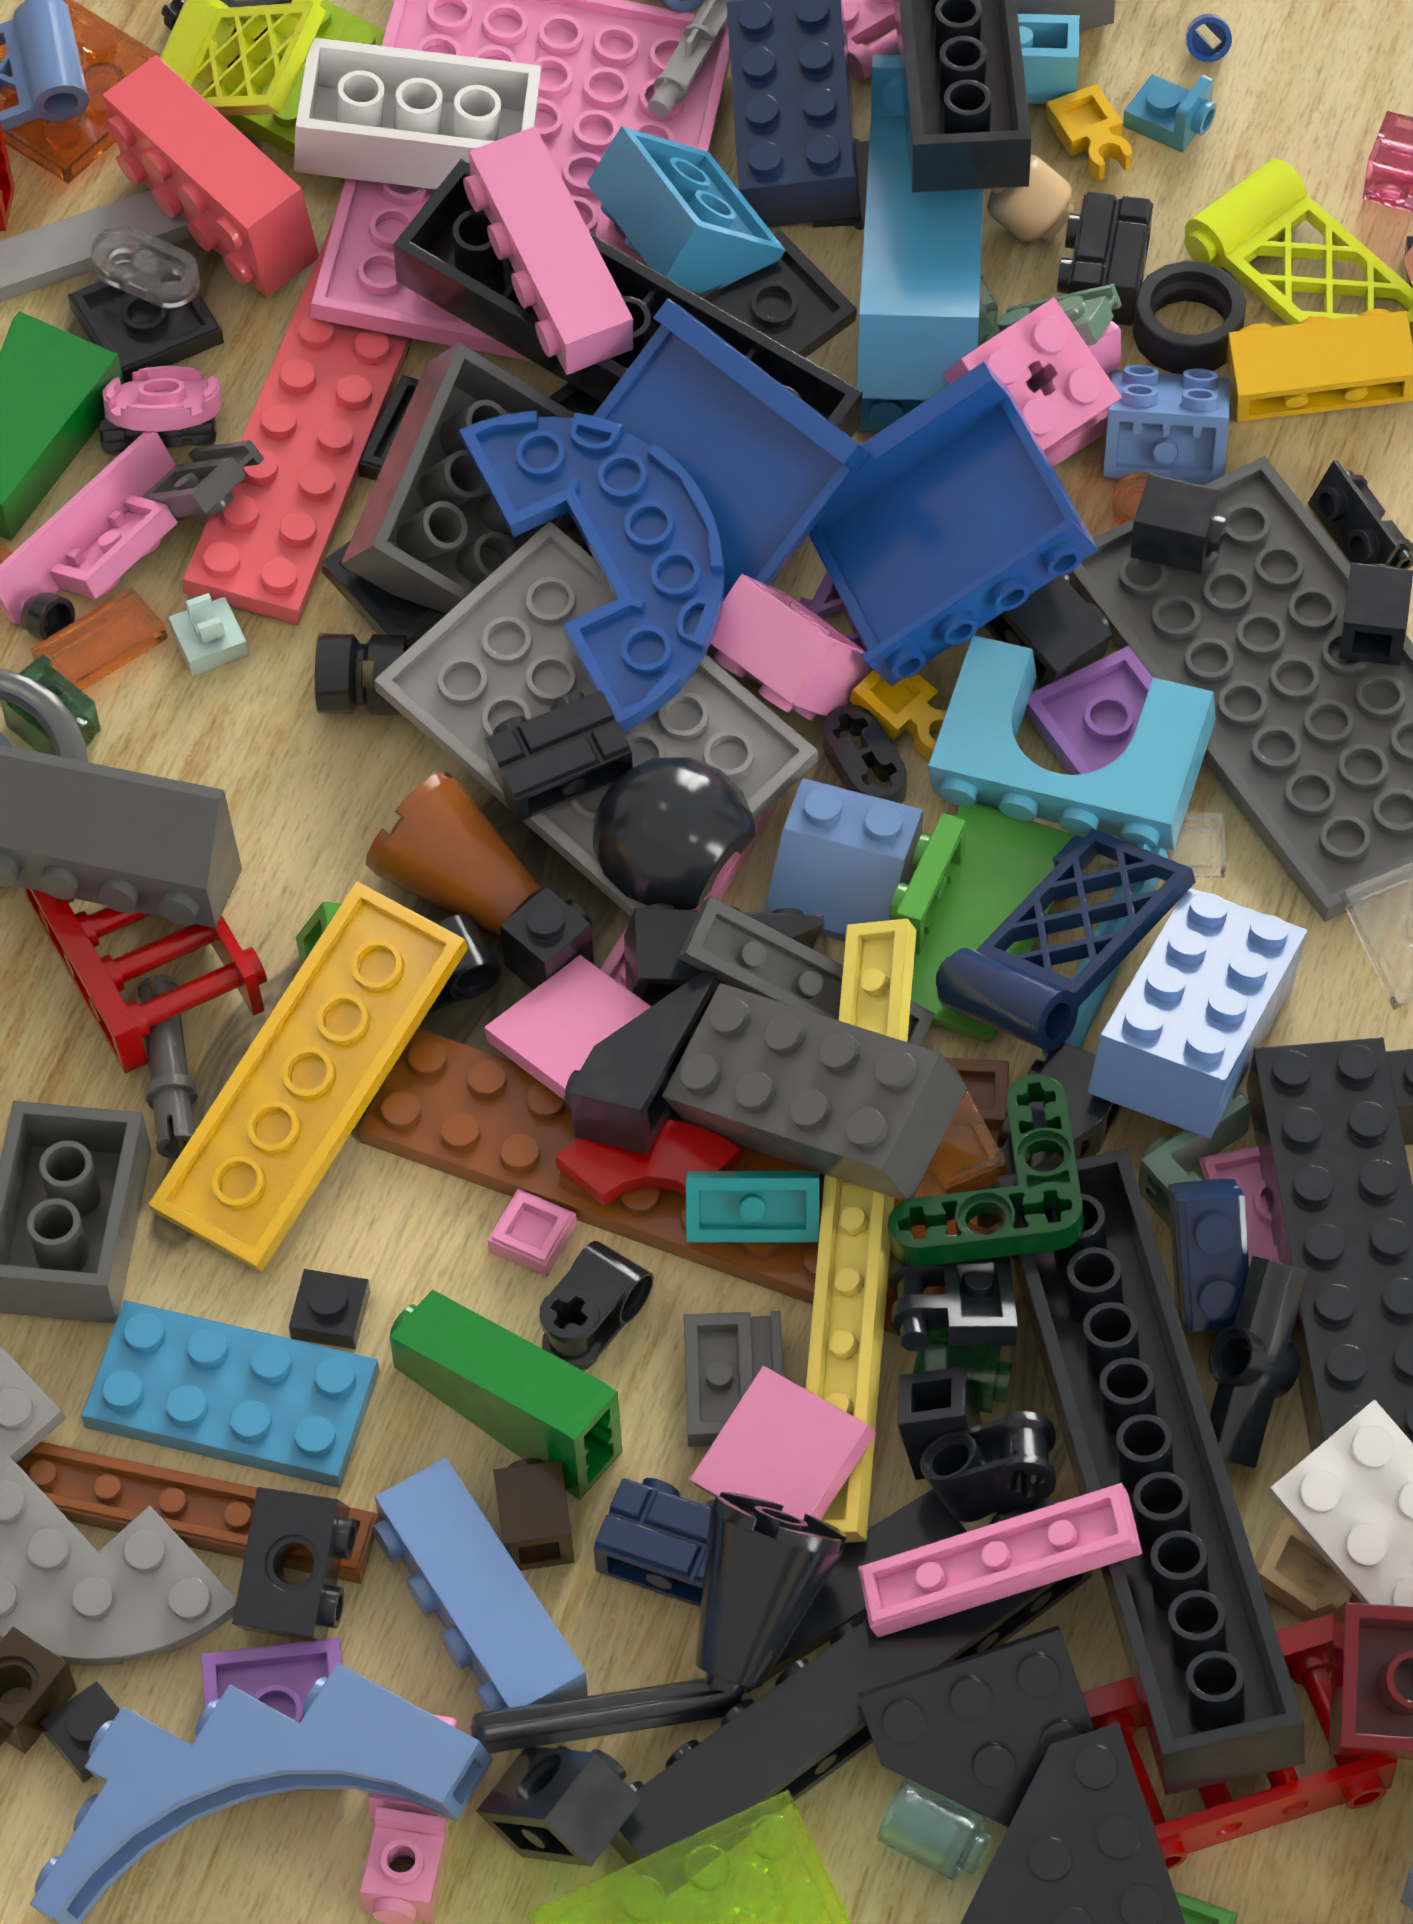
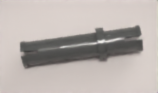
(170, 1087)

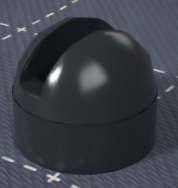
(47, 615)

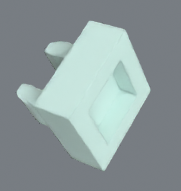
(208, 634)

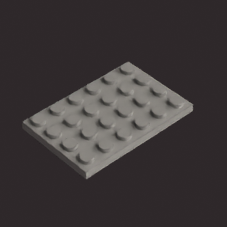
(509, 657)

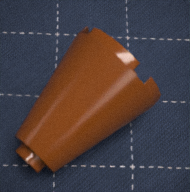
(452, 855)

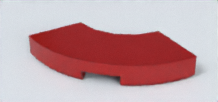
(612, 1171)

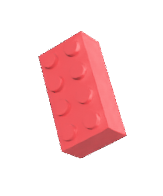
(210, 177)

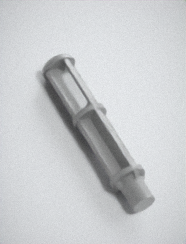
(687, 59)

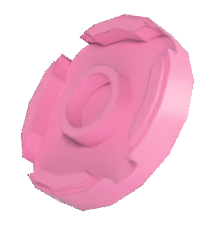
(162, 399)

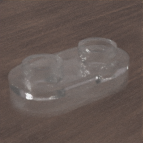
(154, 267)

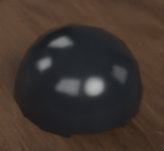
(670, 830)

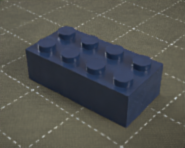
(793, 110)

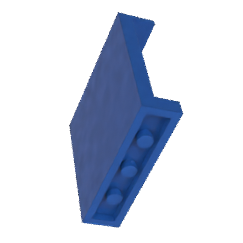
(740, 435)
(947, 525)

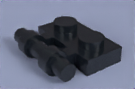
(974, 1304)

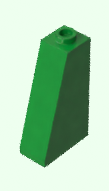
(46, 410)
(510, 1388)

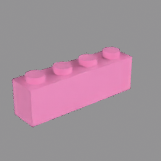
(549, 250)

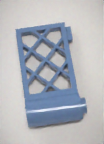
(43, 64)

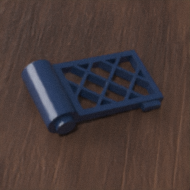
(1022, 990)

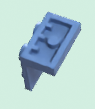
(1168, 424)

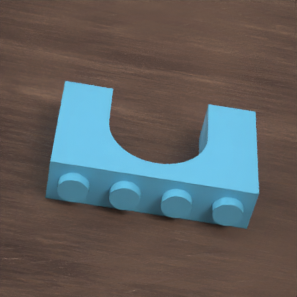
(1133, 798)

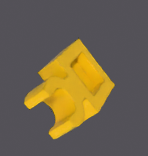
(1089, 124)
(902, 708)

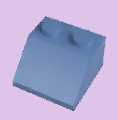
(843, 856)

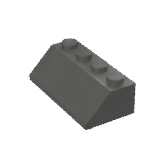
(115, 837)

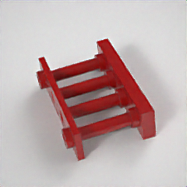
(103, 978)
(1354, 1782)

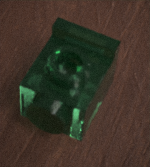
(74, 699)
(984, 1365)

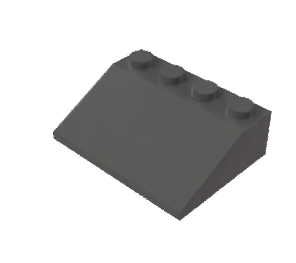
(430, 519)

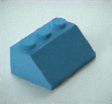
(681, 212)

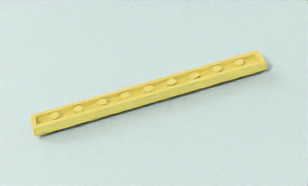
(854, 1225)

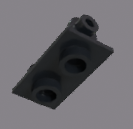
(1355, 522)

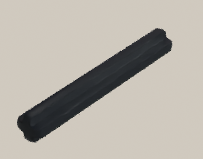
(600, 1715)

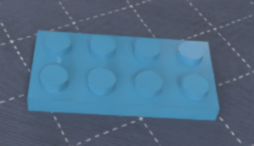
(231, 1393)

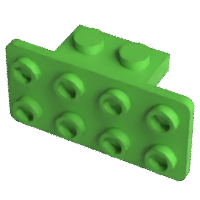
(964, 888)

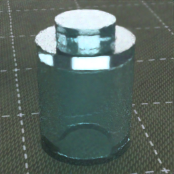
(934, 1831)

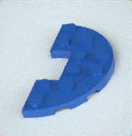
(642, 528)

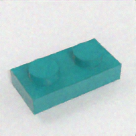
(752, 1206)

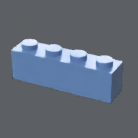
(475, 1591)

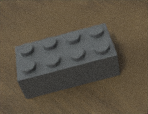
(816, 1091)

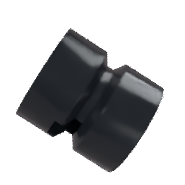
(340, 671)

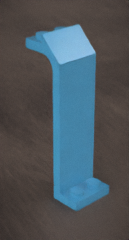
(915, 270)

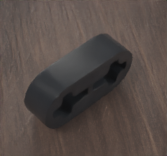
(875, 753)

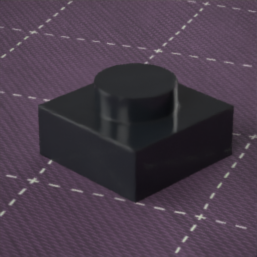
(329, 1309)
(75, 1725)

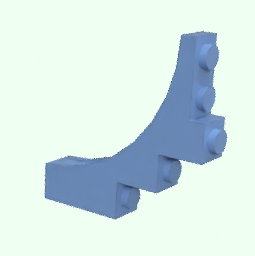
(244, 1751)

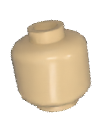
(1035, 209)

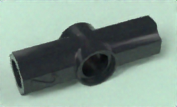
(1255, 1359)

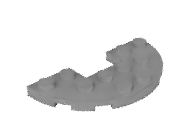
(79, 1602)

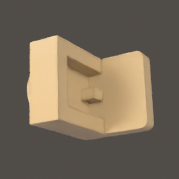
(1298, 1573)

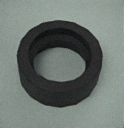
(1189, 283)

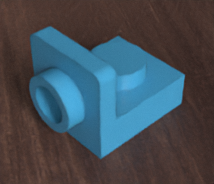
(1171, 112)

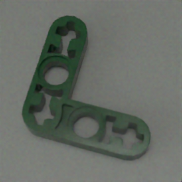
(1032, 1195)

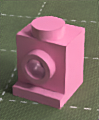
(408, 1840)

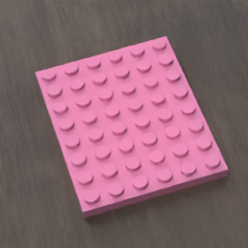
(593, 79)

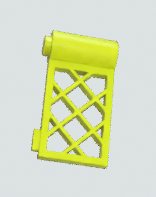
(204, 47)
(1264, 210)

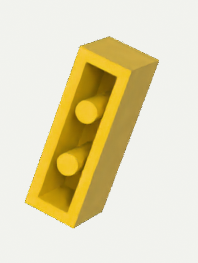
(1321, 365)

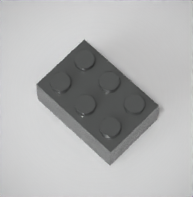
(69, 1209)

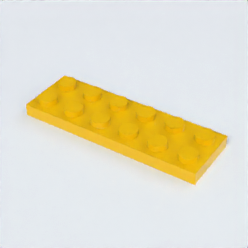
(308, 1076)

